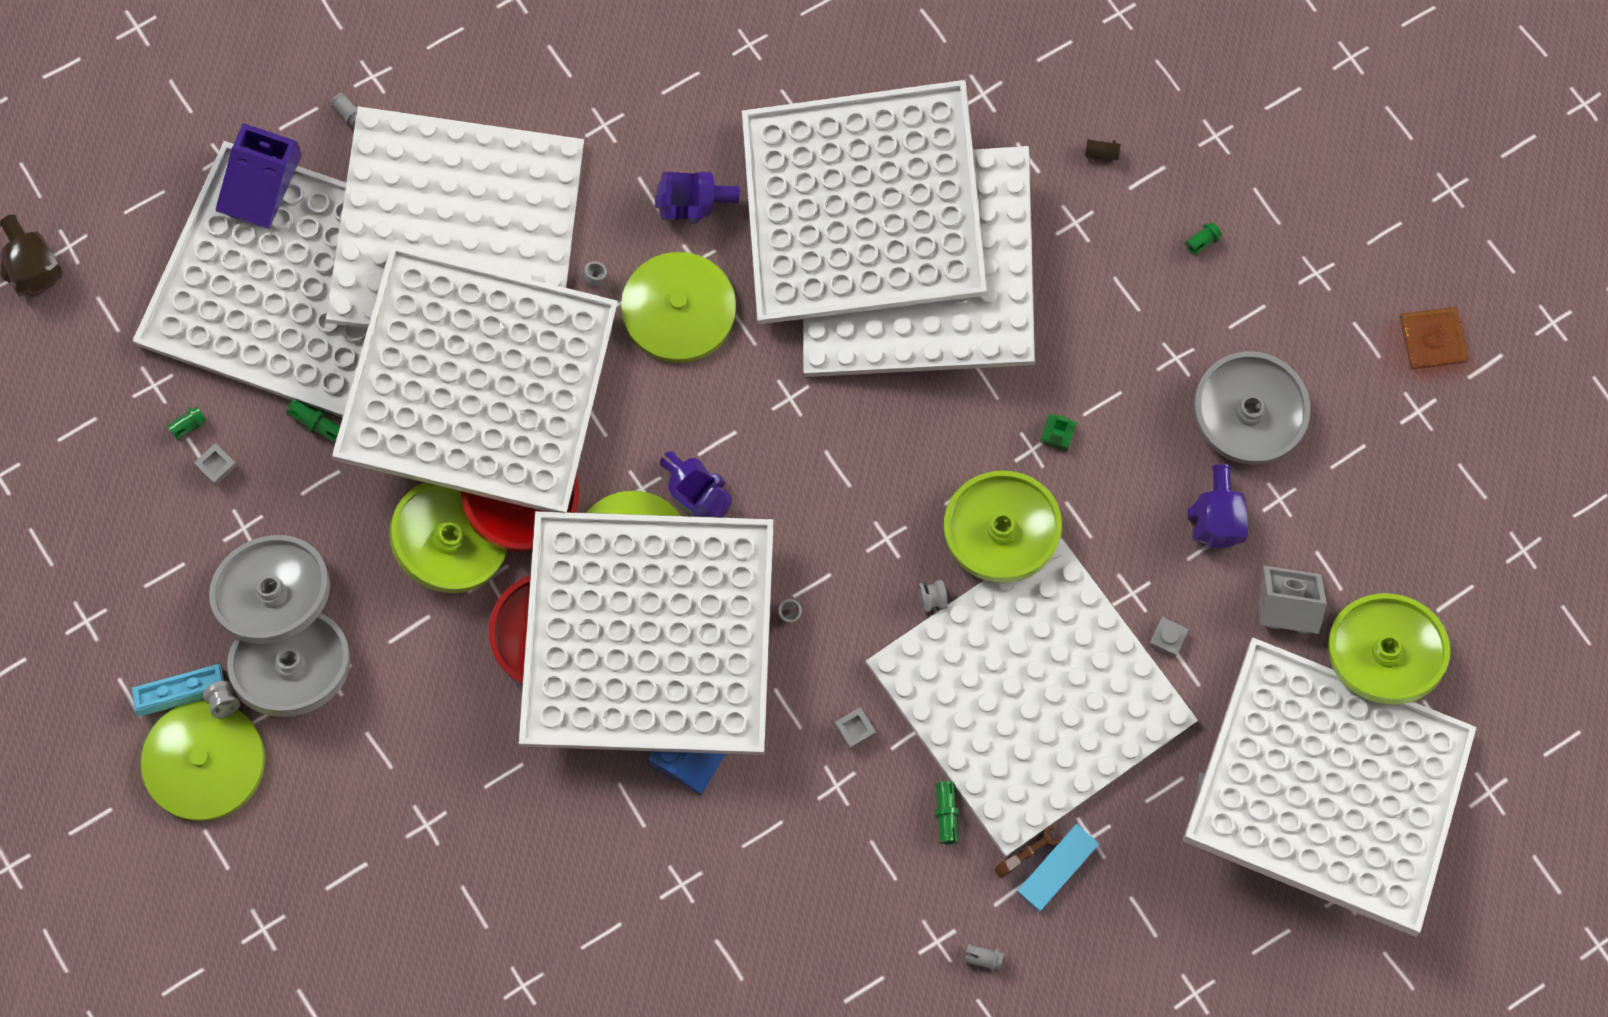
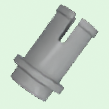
(345, 108)
(987, 958)

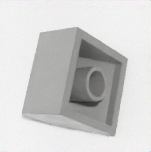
(1291, 600)

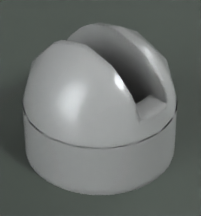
(591, 269)
(793, 616)

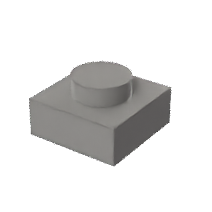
(215, 464)
(1168, 637)
(855, 728)

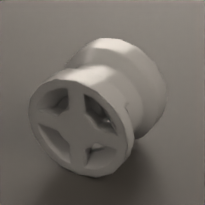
(932, 595)
(221, 699)

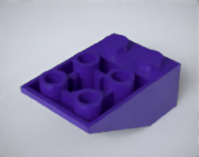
(257, 175)

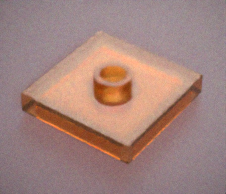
(1434, 338)

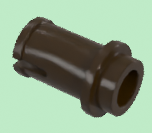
(1103, 149)

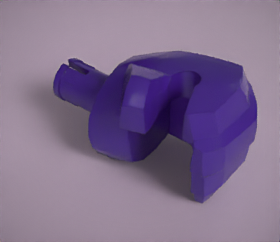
(691, 195)
(695, 488)
(1220, 513)

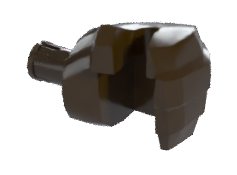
(27, 260)

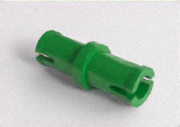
(313, 420)
(946, 813)

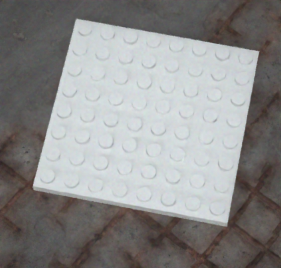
(452, 193)
(863, 203)
(259, 297)
(956, 332)
(476, 380)
(647, 633)
(1031, 697)
(1331, 788)

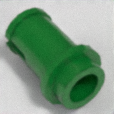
(1209, 234)
(187, 422)

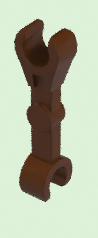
(1011, 863)

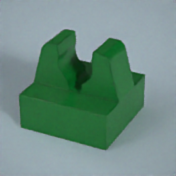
(1058, 432)

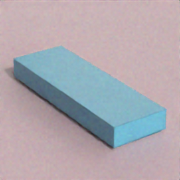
(175, 690)
(1057, 868)

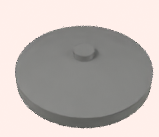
(1251, 408)
(269, 589)
(292, 673)

